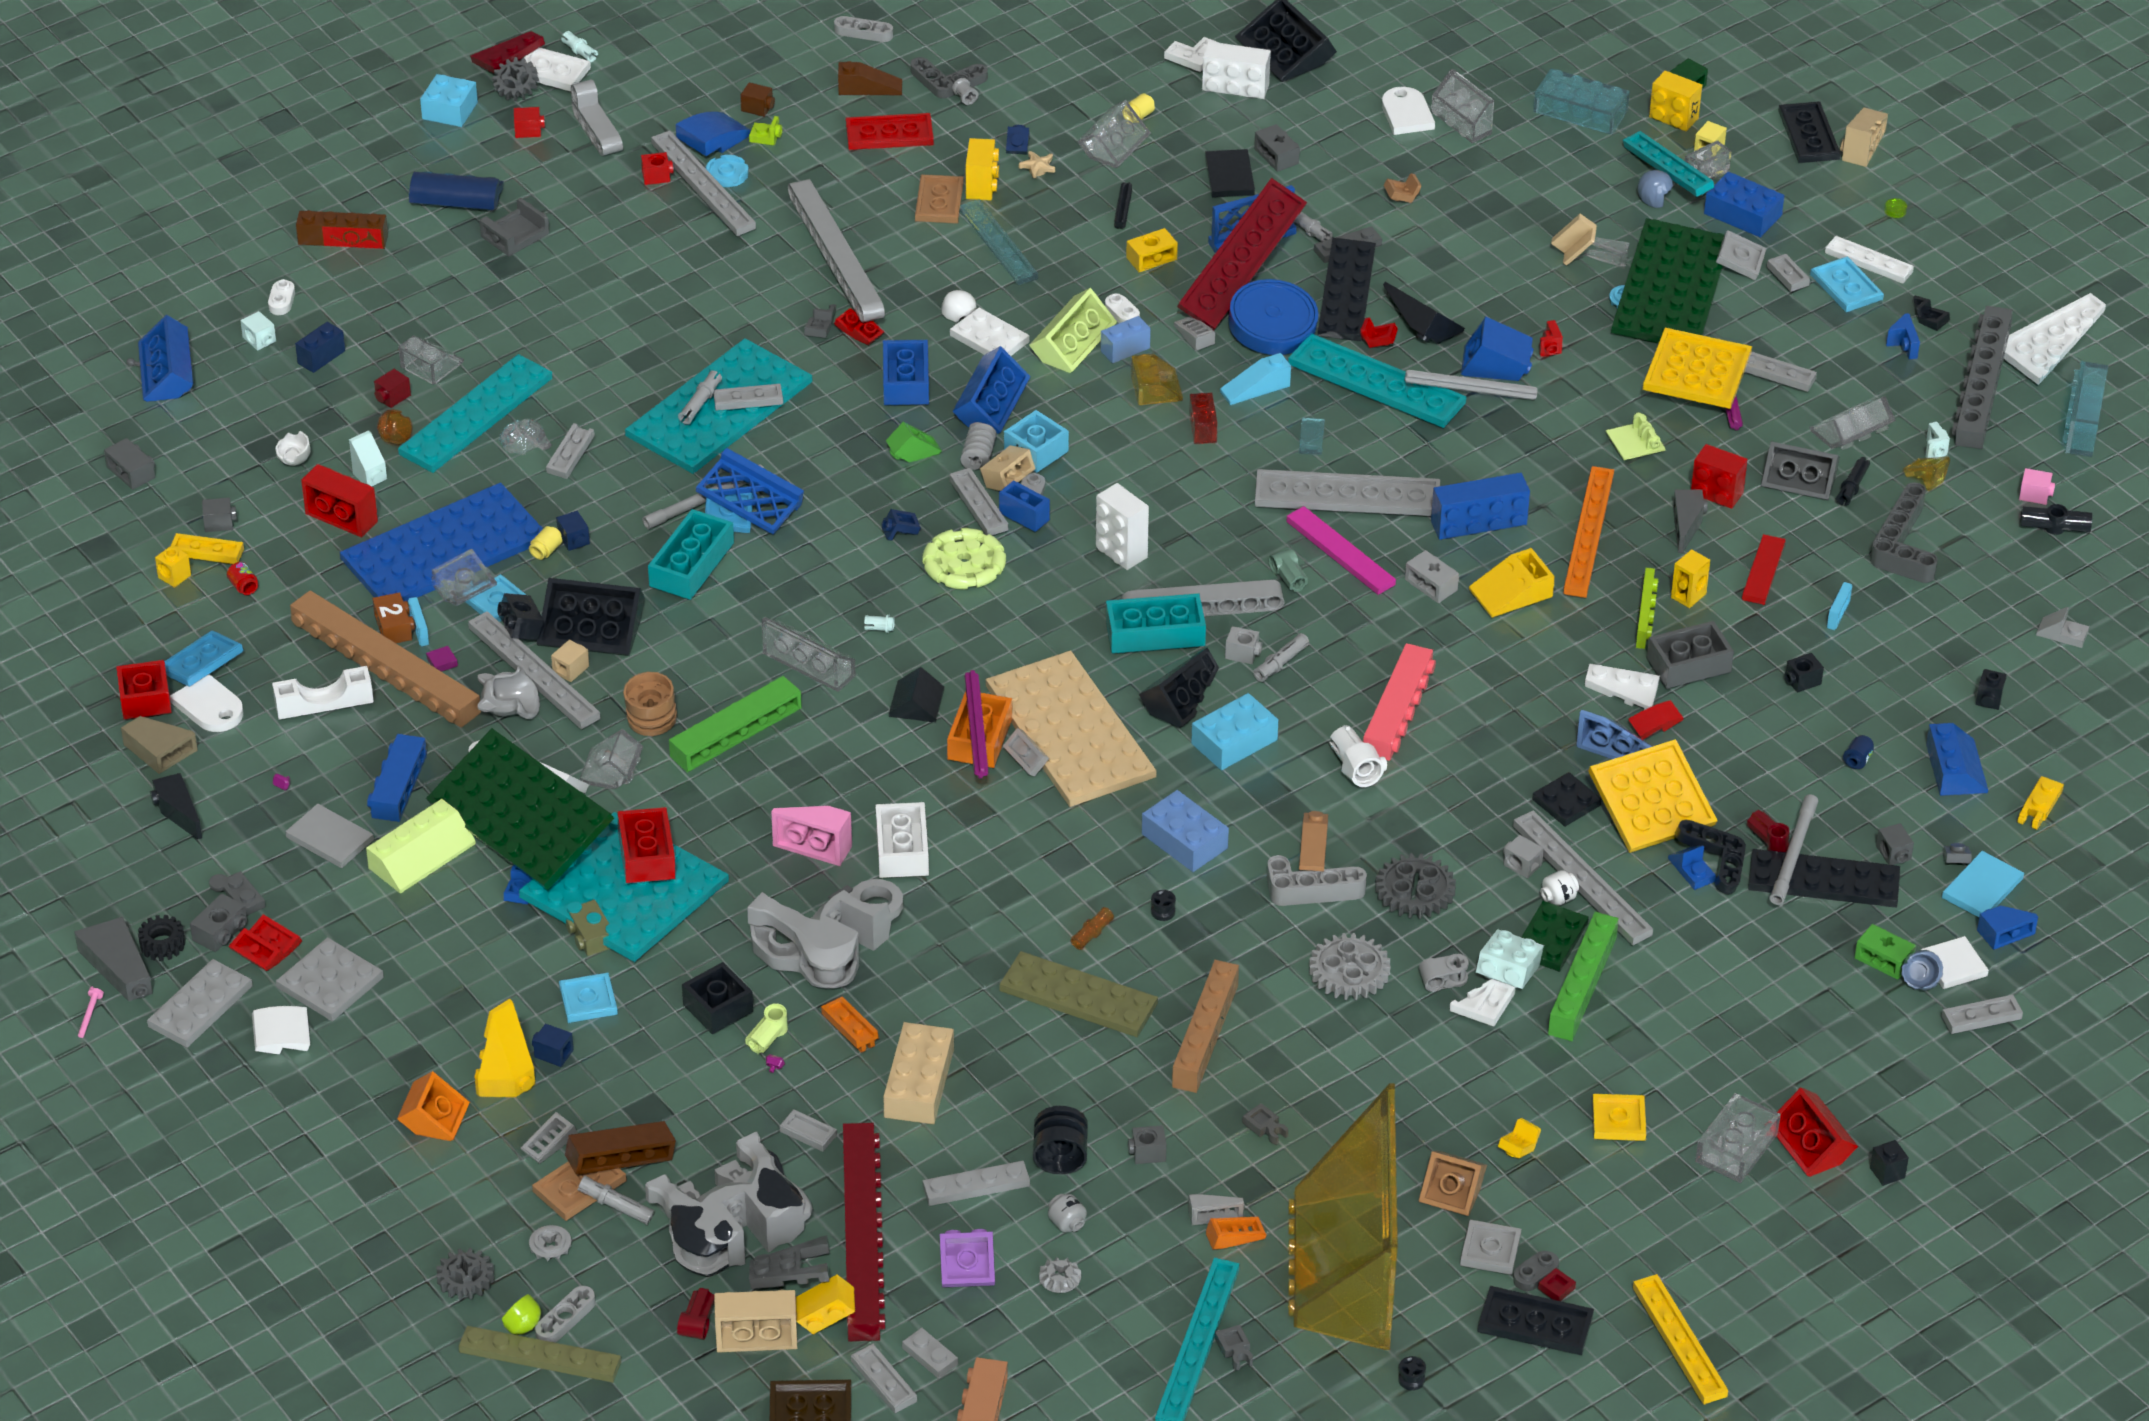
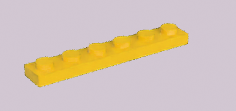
(1680, 1339)

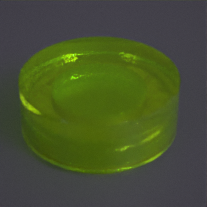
(1895, 208)

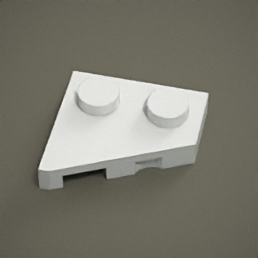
(1486, 1002)

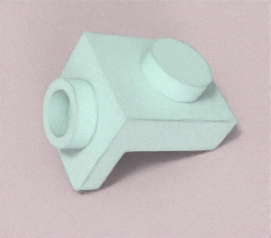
(1937, 441)

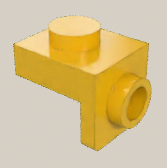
(1521, 1140)

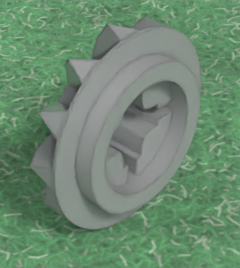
(550, 1234)
(1060, 1283)

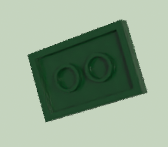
(1558, 932)

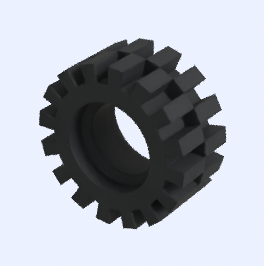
(161, 927)

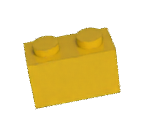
(825, 1304)

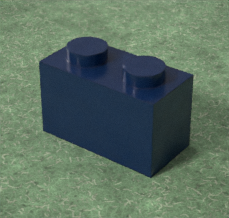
(320, 347)

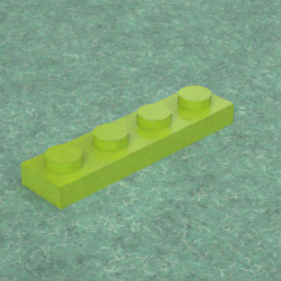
(1646, 615)

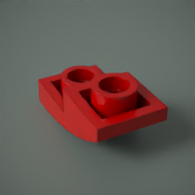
(861, 331)
(1654, 718)

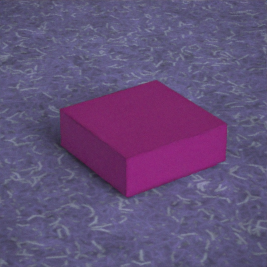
(442, 658)

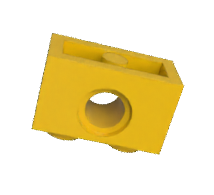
(1151, 250)
(1690, 578)

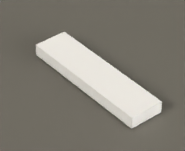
(1870, 259)

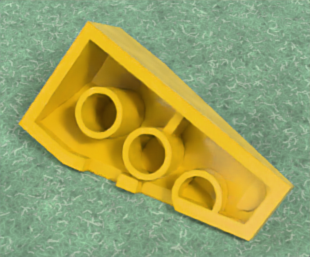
(506, 1059)

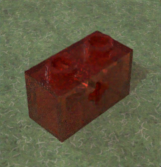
(1203, 418)

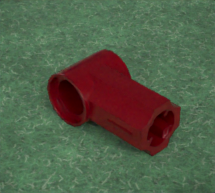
(1772, 833)
(695, 1320)

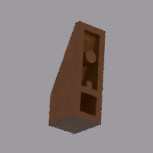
(861, 79)

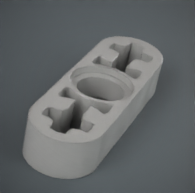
(875, 30)
(568, 1304)

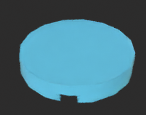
(728, 170)

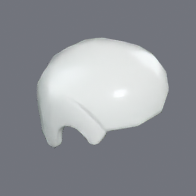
(958, 304)
(293, 449)

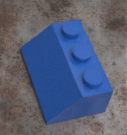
(1955, 760)

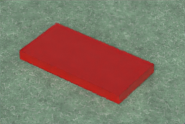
(889, 131)

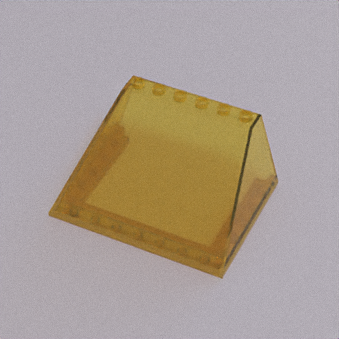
(1348, 1233)

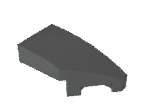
(821, 322)

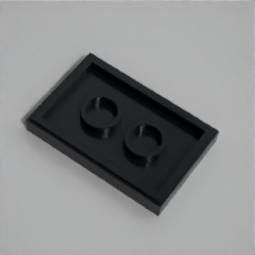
(1229, 173)

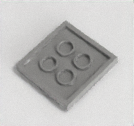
(329, 979)

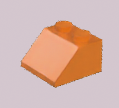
(433, 1108)

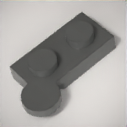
(239, 889)

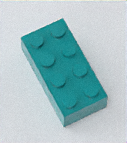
(691, 554)
(1155, 623)

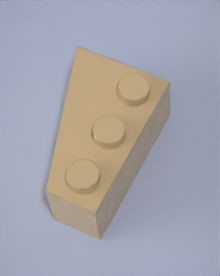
(1863, 136)

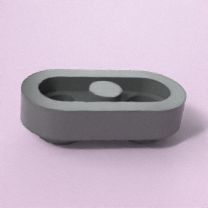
(1537, 1267)

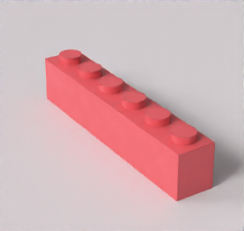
(1399, 699)

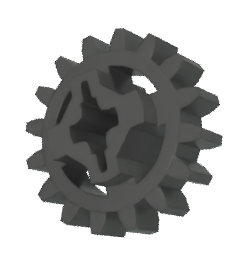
(507, 85)
(465, 1274)

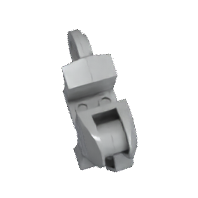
(828, 943)

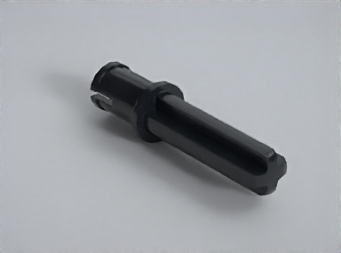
(1851, 485)

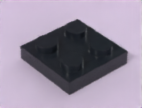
(1566, 799)

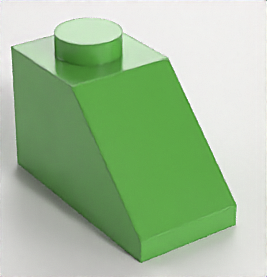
(911, 443)

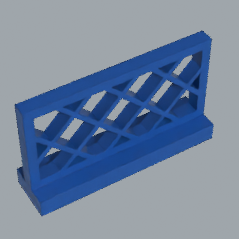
(1233, 207)
(759, 480)

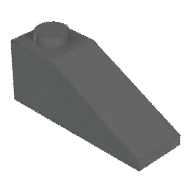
(1688, 515)

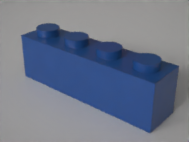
(397, 777)

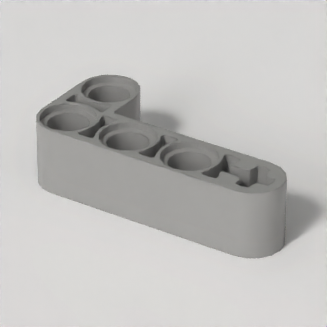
(593, 118)
(1313, 886)

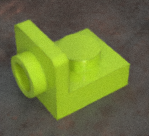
(766, 133)

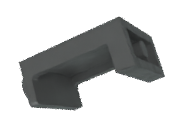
(515, 229)

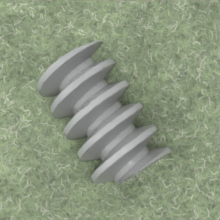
(978, 445)

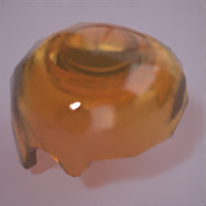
(394, 427)

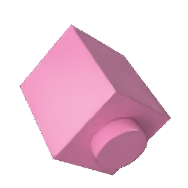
(2036, 486)

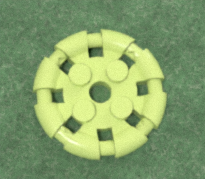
(964, 574)

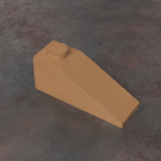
(1313, 841)

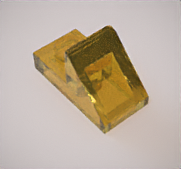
(1930, 469)

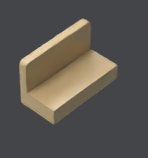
(1575, 238)

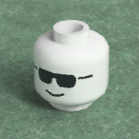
(1559, 888)

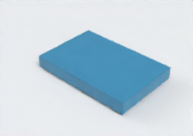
(201, 658)

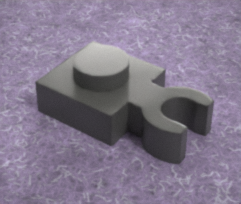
(1263, 1121)
(1234, 1343)

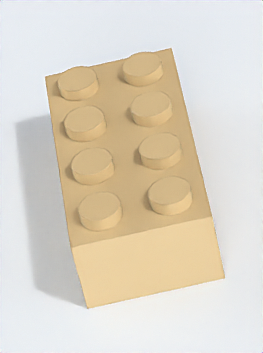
(918, 1073)

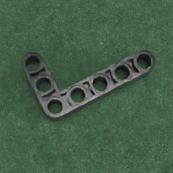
(1888, 547)

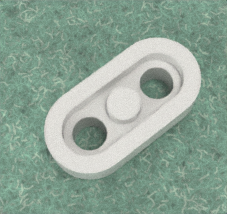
(281, 297)
(1121, 308)

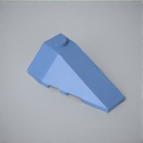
(1606, 737)

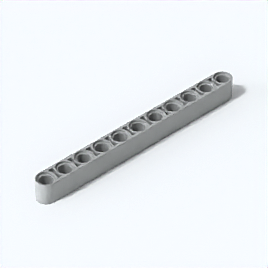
(836, 250)

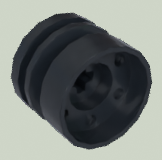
(1060, 1140)

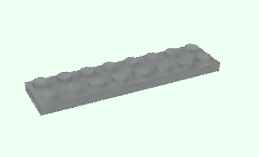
(1345, 492)

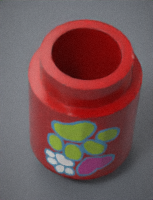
(242, 578)

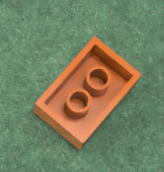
(996, 720)

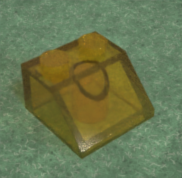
(1154, 380)

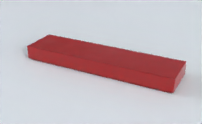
(1763, 569)

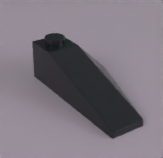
(1422, 318)
(1181, 690)

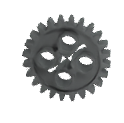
(1397, 882)

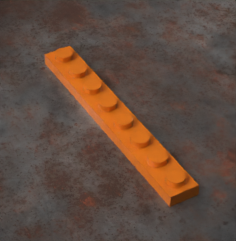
(1589, 532)

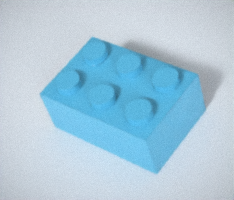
(1234, 731)

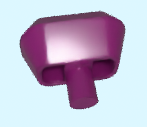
(281, 781)
(774, 1062)

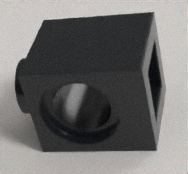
(1804, 672)

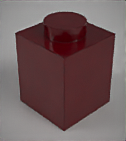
(392, 388)

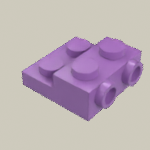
(967, 1258)

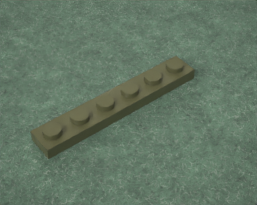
(540, 1354)

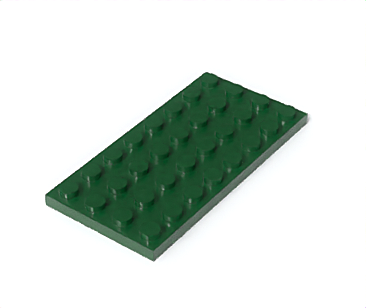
(1669, 282)
(521, 808)

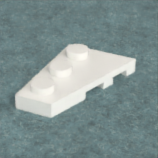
(1629, 685)

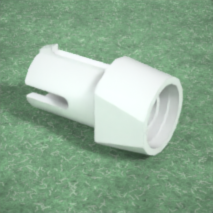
(1359, 759)

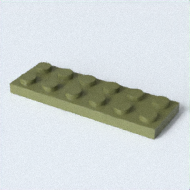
(1079, 994)

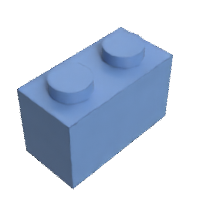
(1125, 339)

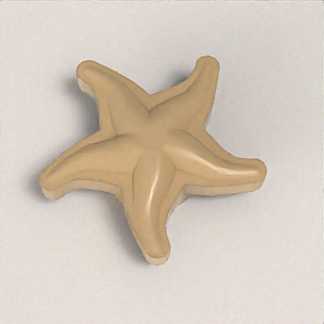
(1038, 165)

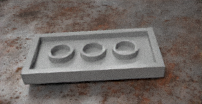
(199, 1003)

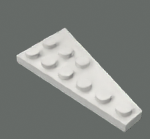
(2046, 341)

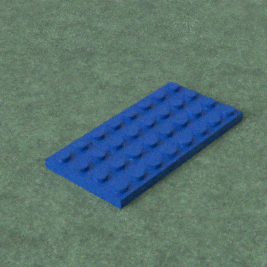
(404, 557)

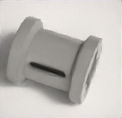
(965, 91)

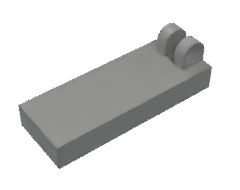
(570, 451)

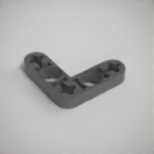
(942, 85)

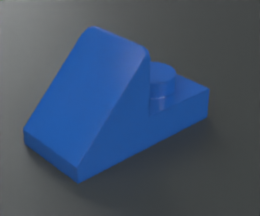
(1904, 334)
(1692, 866)

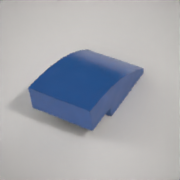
(711, 132)

